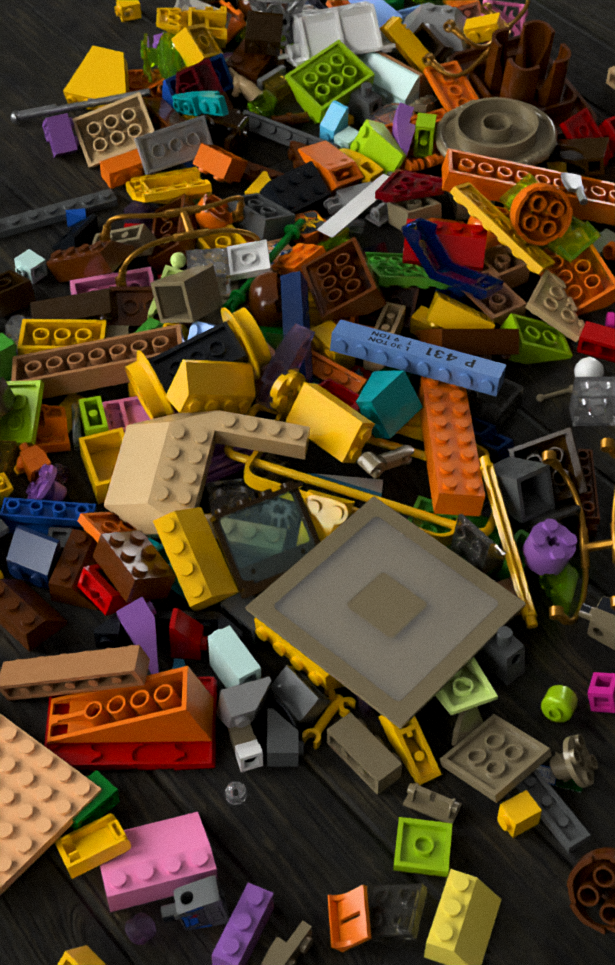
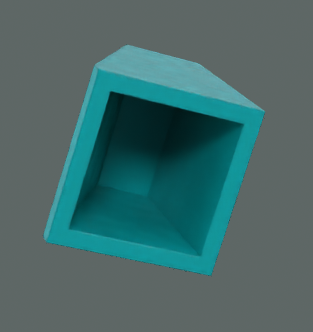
(388, 402)

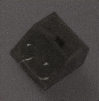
(476, 547)

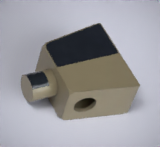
(601, 621)

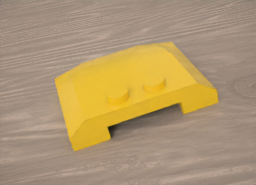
(168, 185)

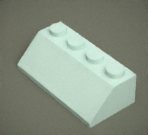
(392, 80)

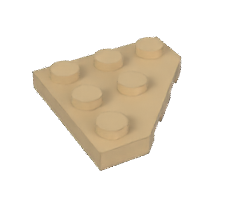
(555, 307)

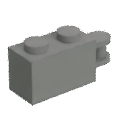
(344, 196)

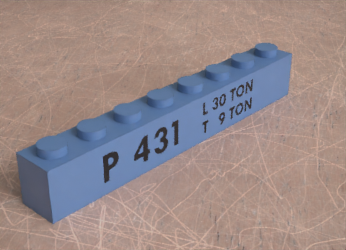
(418, 357)

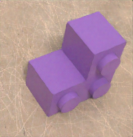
(60, 134)

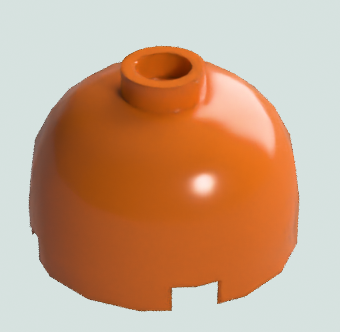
(215, 217)

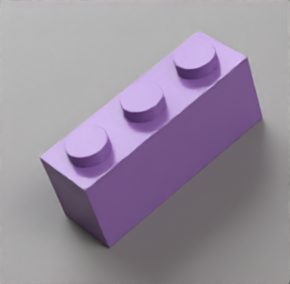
(244, 927)

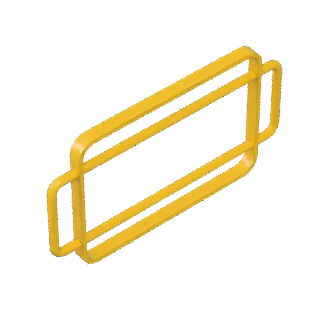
(412, 431)

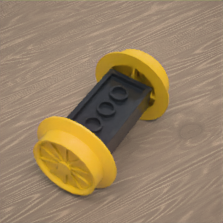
(231, 341)

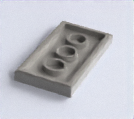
(172, 144)

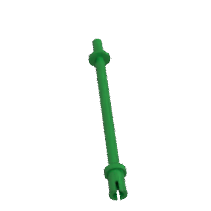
(237, 296)

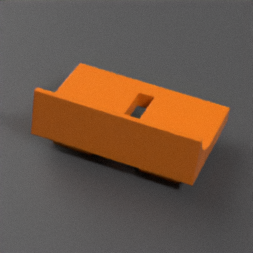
(343, 907)

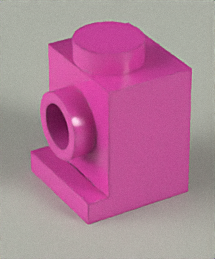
(602, 692)

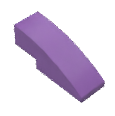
(402, 129)

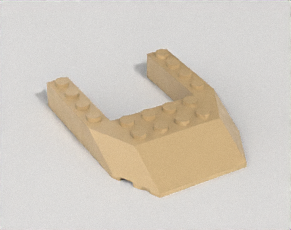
(169, 459)

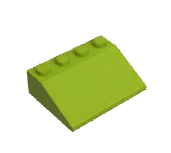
(328, 77)

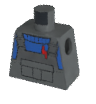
(198, 905)

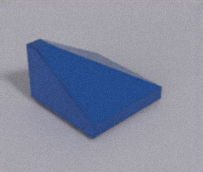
(75, 216)

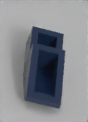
(495, 443)

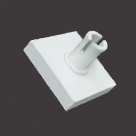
(248, 259)

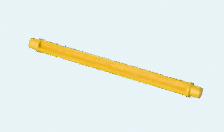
(507, 540)

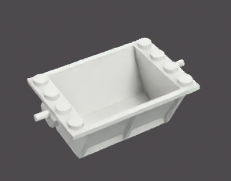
(350, 23)

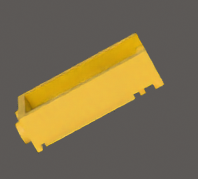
(405, 42)

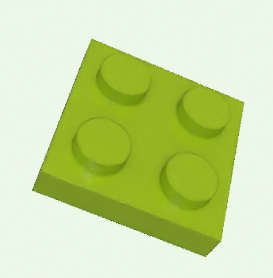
(423, 847)

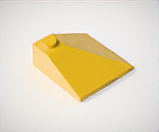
(452, 314)

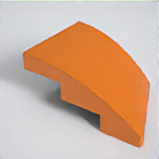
(52, 429)

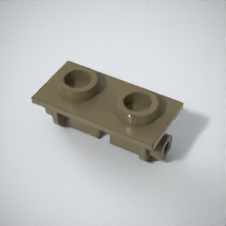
(431, 803)

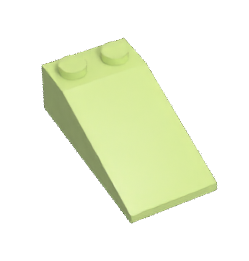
(466, 689)

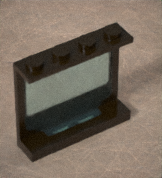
(264, 536)

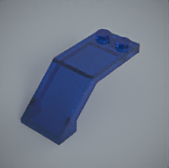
(439, 266)

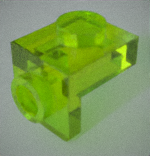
(263, 106)

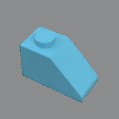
(334, 121)

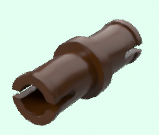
(292, 119)

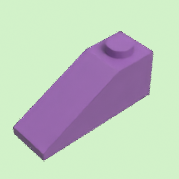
(141, 627)

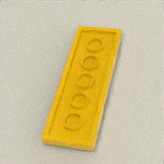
(500, 225)

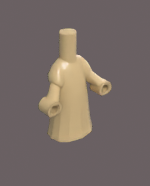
(244, 86)

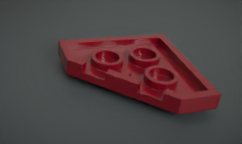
(408, 185)

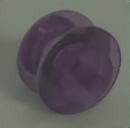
(140, 928)

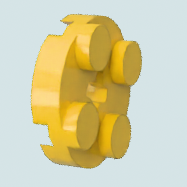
(286, 391)

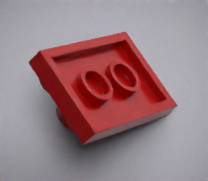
(581, 126)

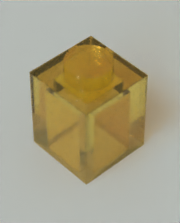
(277, 86)

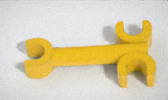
(337, 703)

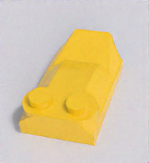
(327, 511)

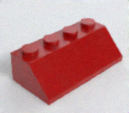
(461, 241)

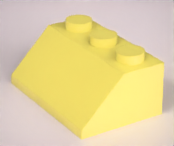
(462, 921)

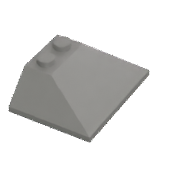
(437, 16)

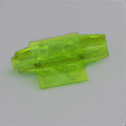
(163, 56)

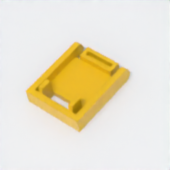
(92, 845)

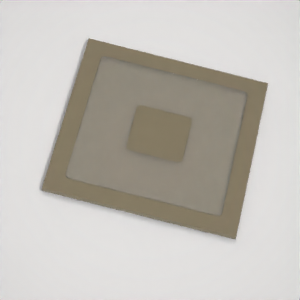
(386, 610)

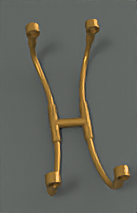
(458, 33)
(190, 233)
(557, 612)

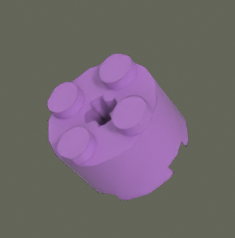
(549, 548)

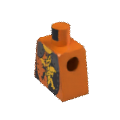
(309, 230)

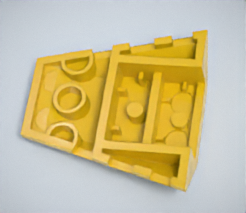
(174, 20)

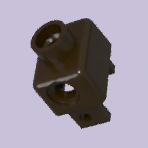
(229, 131)

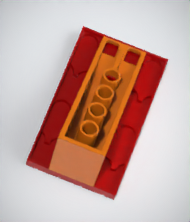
(137, 727)

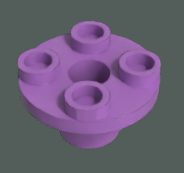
(46, 486)

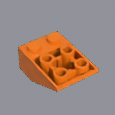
(333, 165)

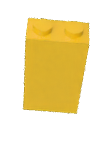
(331, 422)

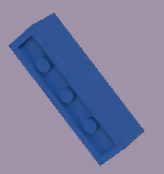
(43, 514)

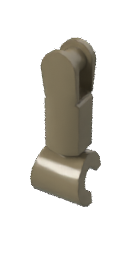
(377, 464)

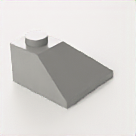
(242, 702)

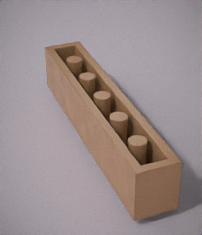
(74, 673)

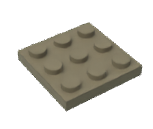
(495, 757)

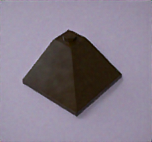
(566, 453)

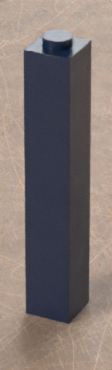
(296, 310)

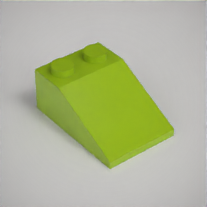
(378, 145)
(537, 340)

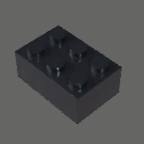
(298, 189)

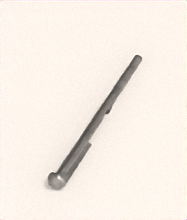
(18, 116)

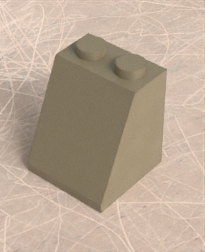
(187, 295)

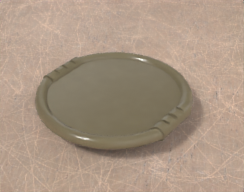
(498, 130)

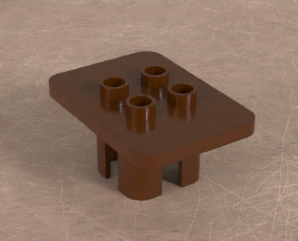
(525, 72)

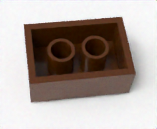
(251, 65)
(134, 565)

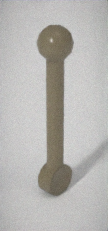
(540, 397)

